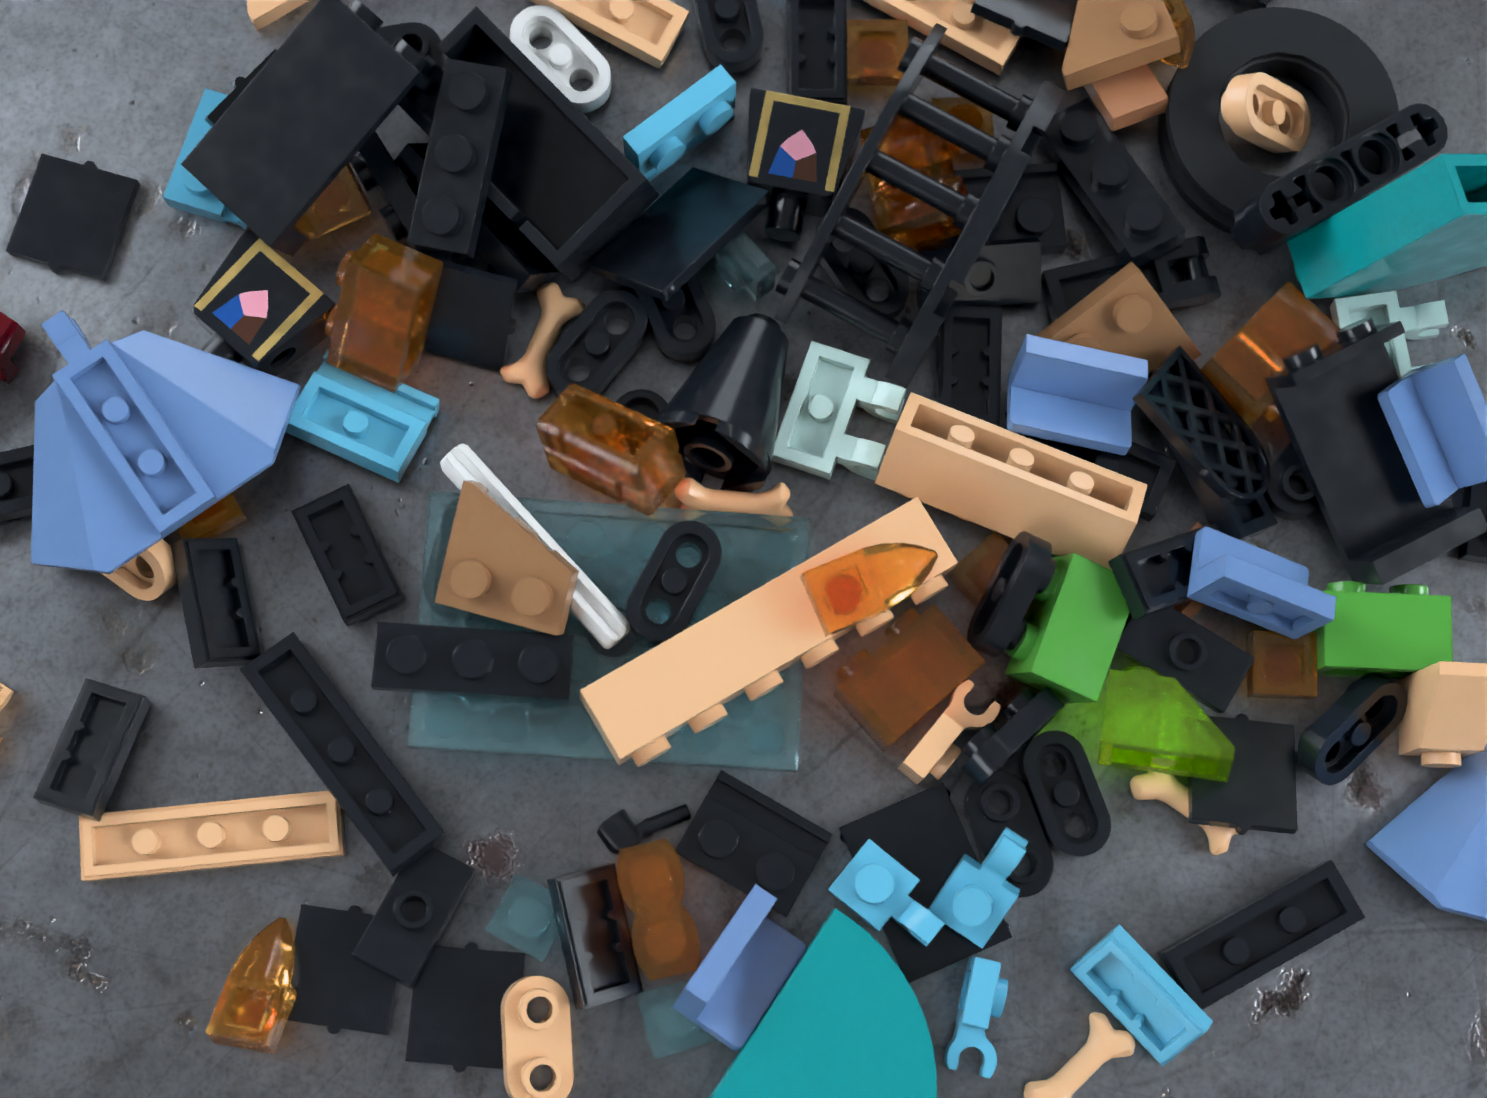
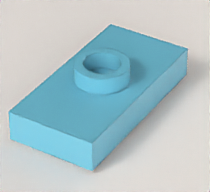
(1141, 995)

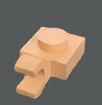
(936, 749)

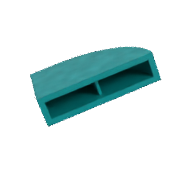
(1400, 235)
(838, 1028)

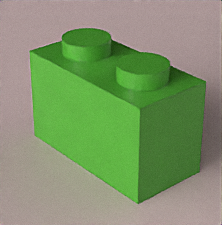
(1071, 631)
(1384, 631)

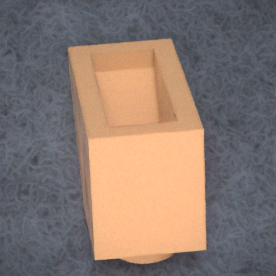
(1444, 713)

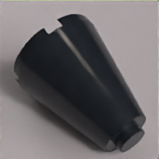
(732, 405)

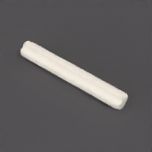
(588, 602)

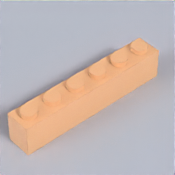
(742, 648)

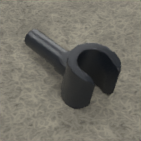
(621, 832)

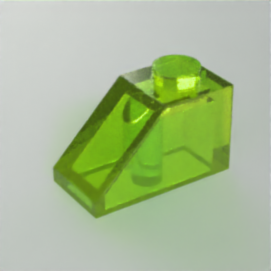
(1160, 728)

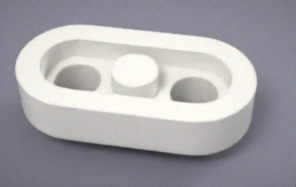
(567, 57)

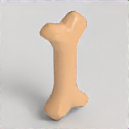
(554, 313)
(769, 502)
(1173, 793)
(1100, 1047)

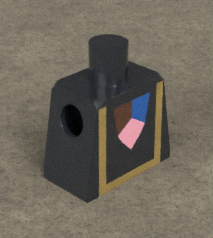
(799, 155)
(261, 309)

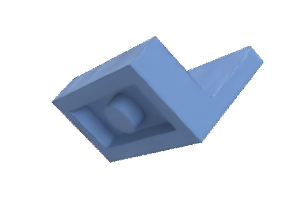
(1074, 394)
(1439, 427)
(1256, 585)
(741, 973)

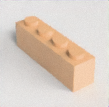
(1009, 482)

